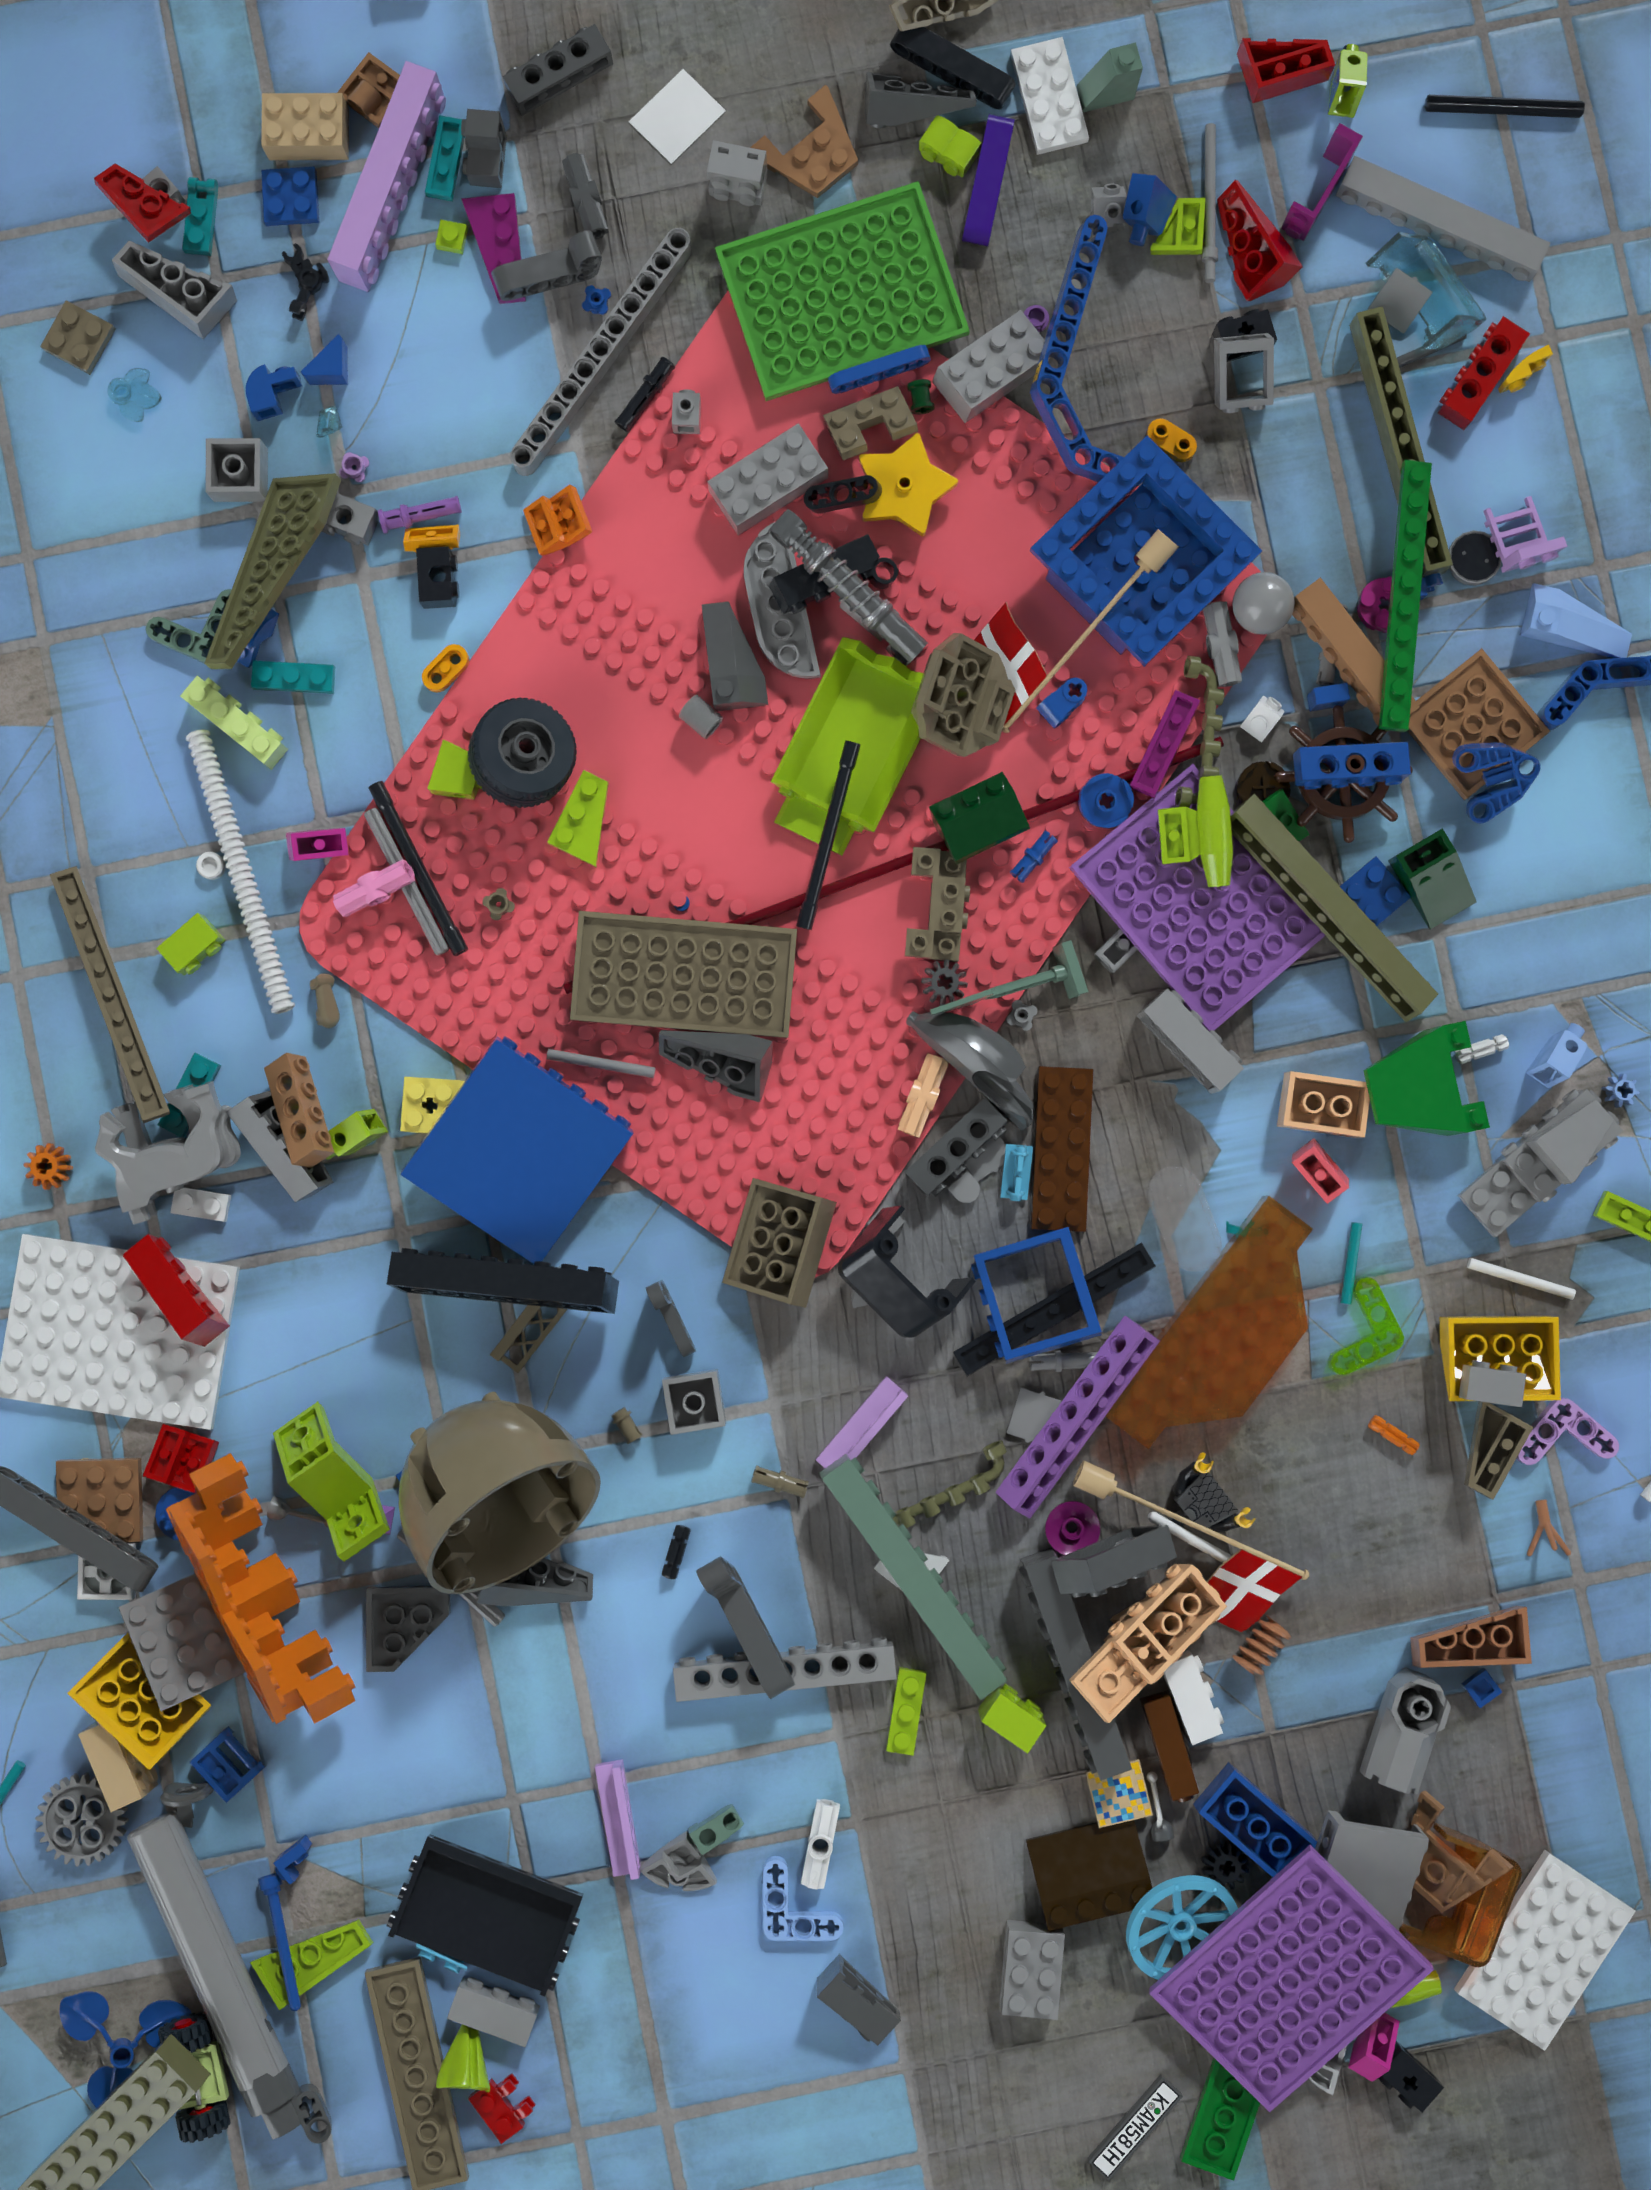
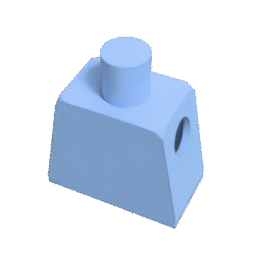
(1559, 1056)

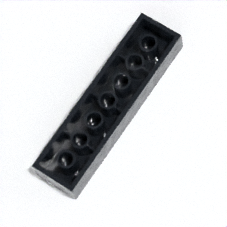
(503, 1281)

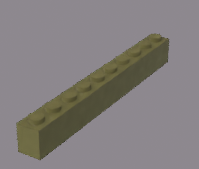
(1395, 421)
(1331, 909)

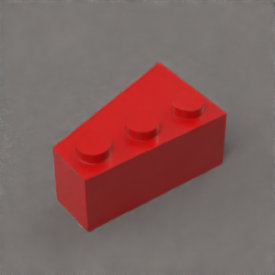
(1283, 67)

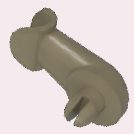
(327, 1011)

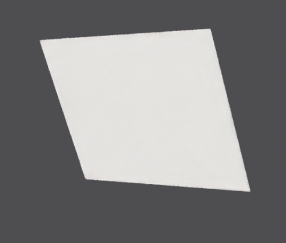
(677, 116)

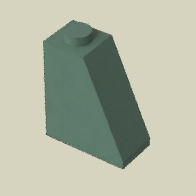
(1111, 79)

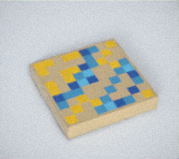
(1120, 1796)

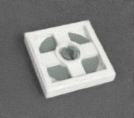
(98, 1585)

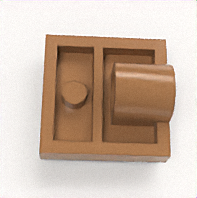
(370, 89)

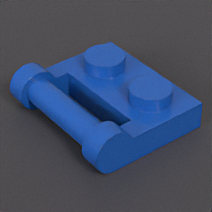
(220, 1770)

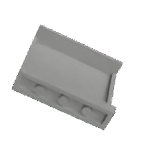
(1375, 1861)

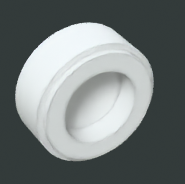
(210, 865)

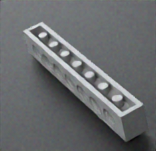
(882, 1669)

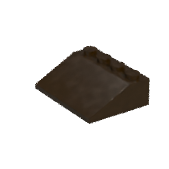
(1088, 1872)

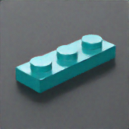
(445, 159)
(293, 677)
(198, 1072)

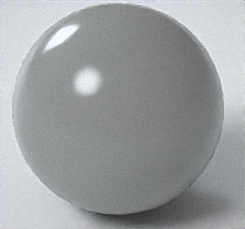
(1263, 603)

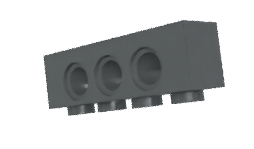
(555, 82)
(982, 1113)

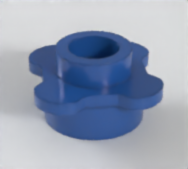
(599, 307)

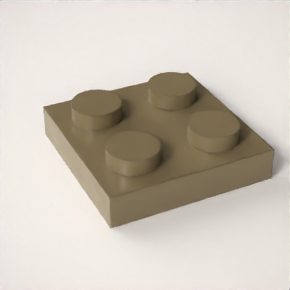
(78, 337)

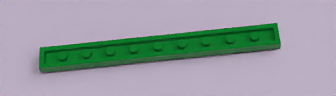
(1405, 596)

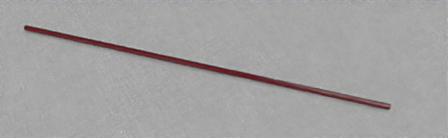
(906, 860)

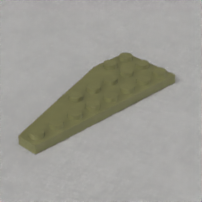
(281, 538)

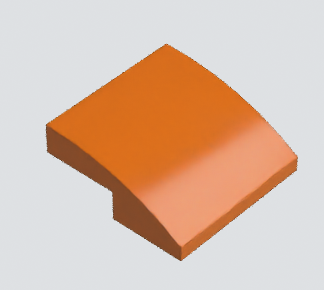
(557, 521)

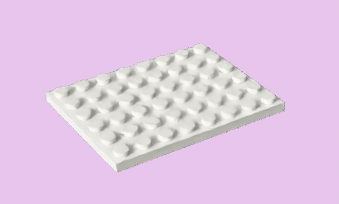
(98, 1342)

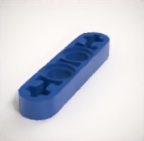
(879, 369)

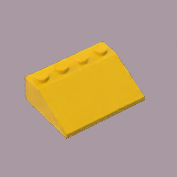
(1516, 1341)
(125, 1706)

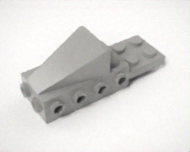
(1542, 1160)

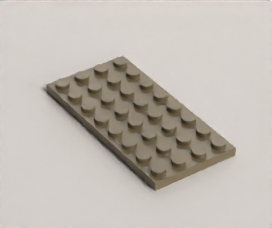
(683, 974)

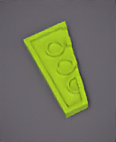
(312, 1959)

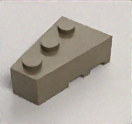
(1493, 1448)

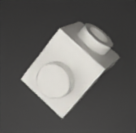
(1263, 718)

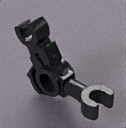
(308, 278)

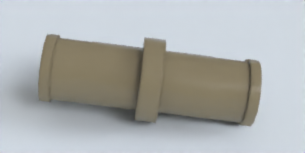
(779, 1481)

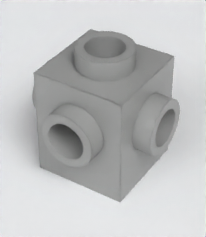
(1109, 203)

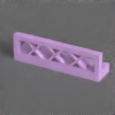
(864, 1423)
(618, 1819)

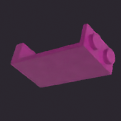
(1339, 151)

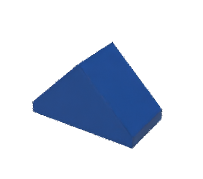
(329, 366)

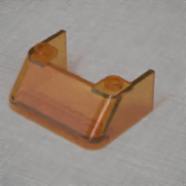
(1478, 1919)

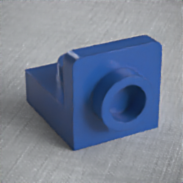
(293, 1855)

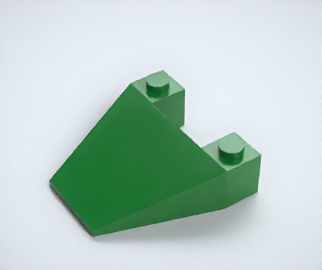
(1419, 1087)

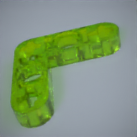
(1378, 1329)

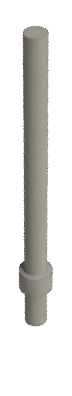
(1210, 252)

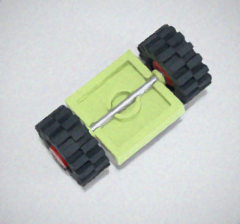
(207, 2109)

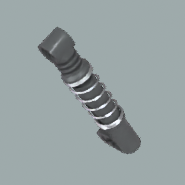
(876, 613)

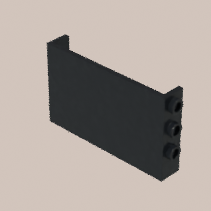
(486, 1913)

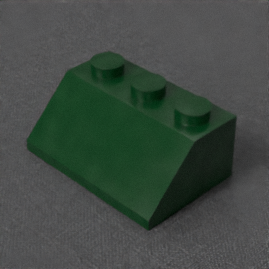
(979, 817)

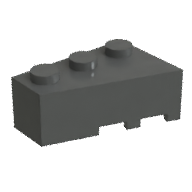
(857, 2000)

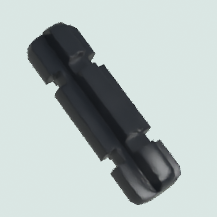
(676, 1551)

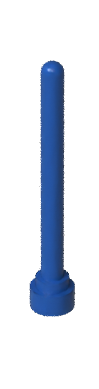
(271, 1886)

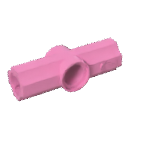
(374, 888)

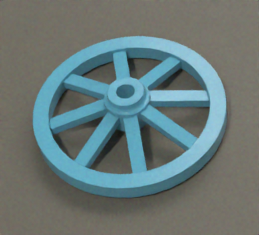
(1179, 1922)

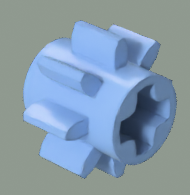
(1614, 1095)

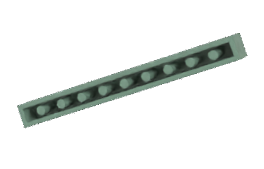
(913, 1576)

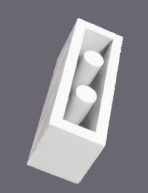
(1193, 1699)

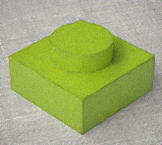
(451, 236)

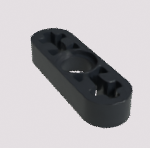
(832, 488)

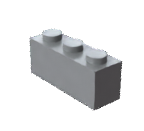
(493, 2011)

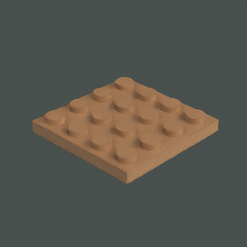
(1470, 708)

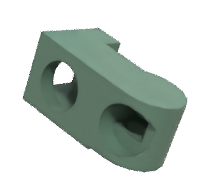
(715, 1828)

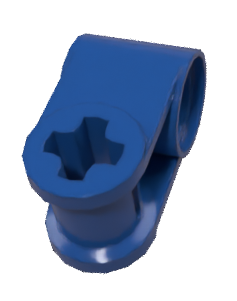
(1060, 704)

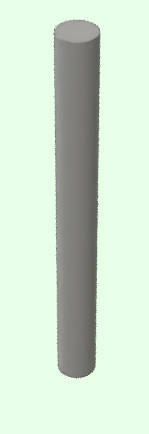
(601, 1063)

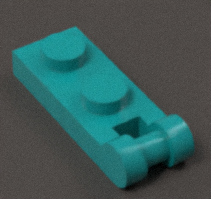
(201, 222)

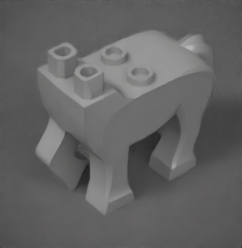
(168, 1164)

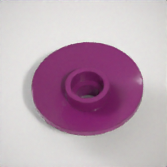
(1072, 1512)

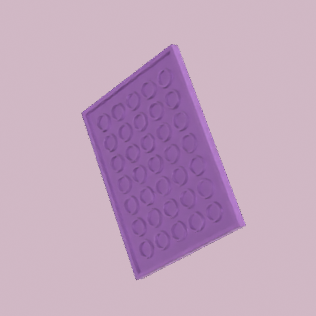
(1200, 939)
(1290, 1978)

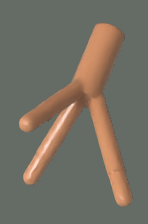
(1545, 1523)

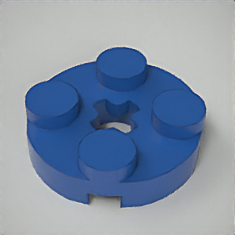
(1119, 808)

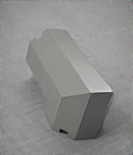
(1405, 1731)

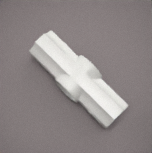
(817, 1859)

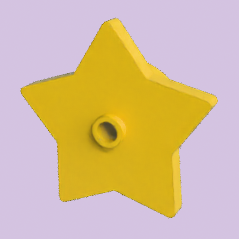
(910, 466)

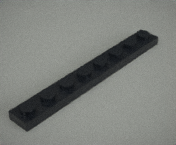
(1055, 1308)

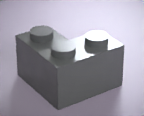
(486, 147)

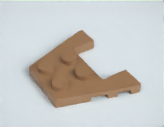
(821, 156)
(1443, 1874)

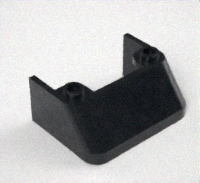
(885, 1289)

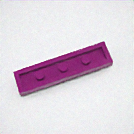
(1164, 744)

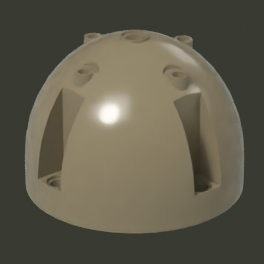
(491, 1493)

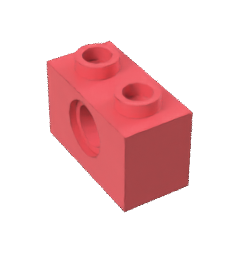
(1320, 1170)

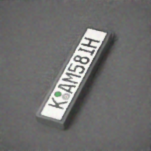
(1134, 2127)

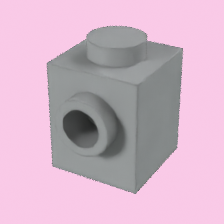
(686, 412)

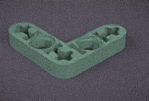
(198, 641)

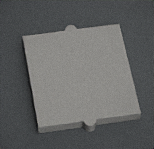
(1401, 299)
(989, 1160)
(1031, 1413)

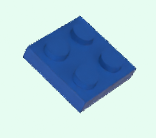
(290, 196)
(1375, 891)

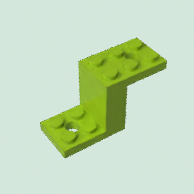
(331, 1481)

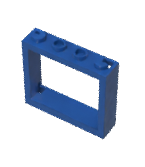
(995, 1321)

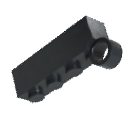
(798, 587)

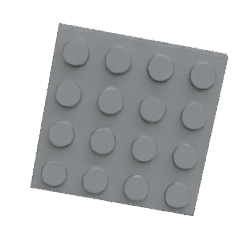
(180, 1642)

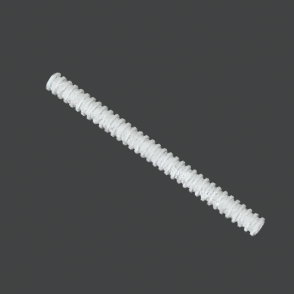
(240, 870)

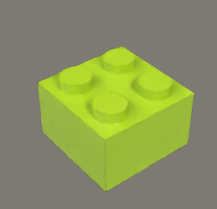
(1012, 1717)

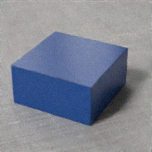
(1328, 697)

